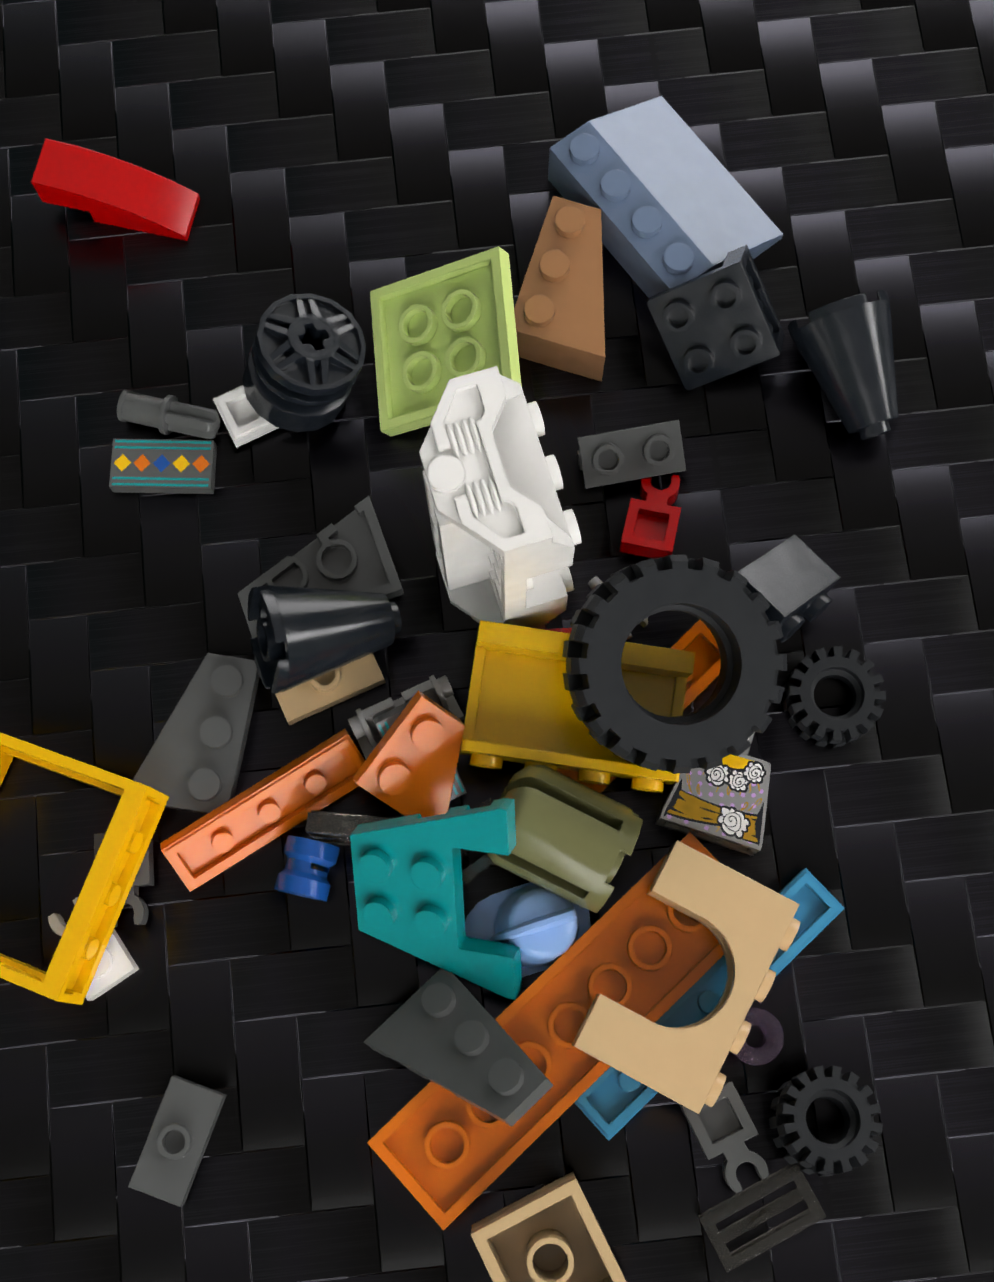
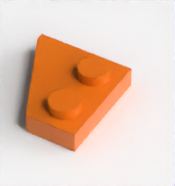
(415, 760)

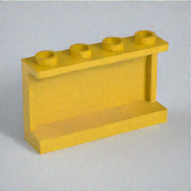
(526, 715)

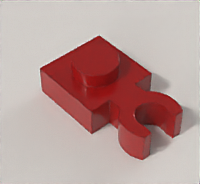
(652, 521)

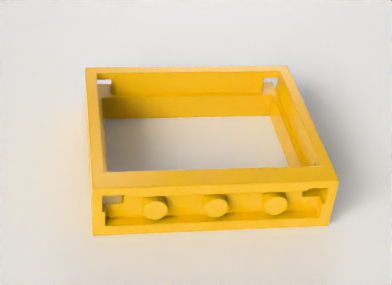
(106, 883)

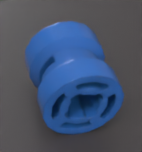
(307, 868)

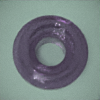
(772, 1039)

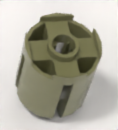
(567, 836)

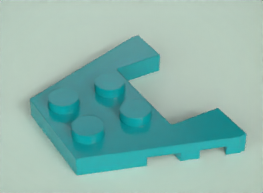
(413, 889)

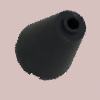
(853, 360)
(316, 631)

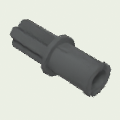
(168, 415)

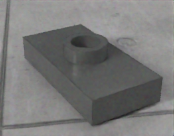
(177, 1141)

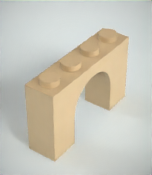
(750, 928)

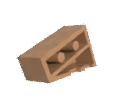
(562, 293)

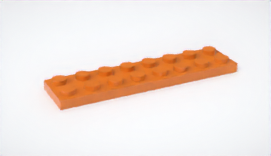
(633, 955)

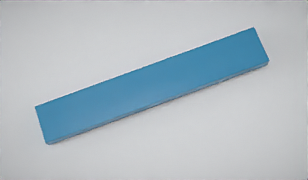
(617, 1097)

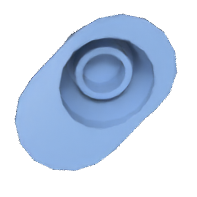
(531, 920)

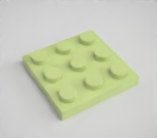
(438, 330)

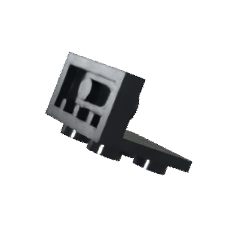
(718, 321)

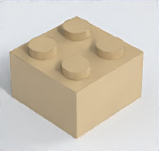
(547, 1239)

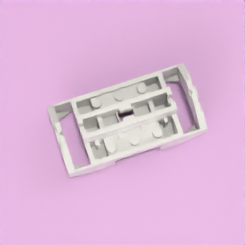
(497, 504)

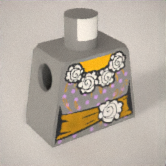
(721, 803)

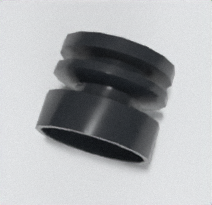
(303, 362)

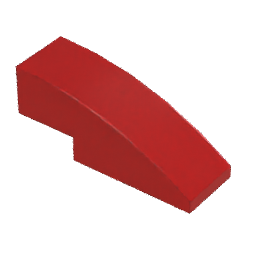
(114, 190)

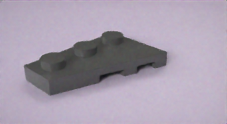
(342, 557)
(205, 737)

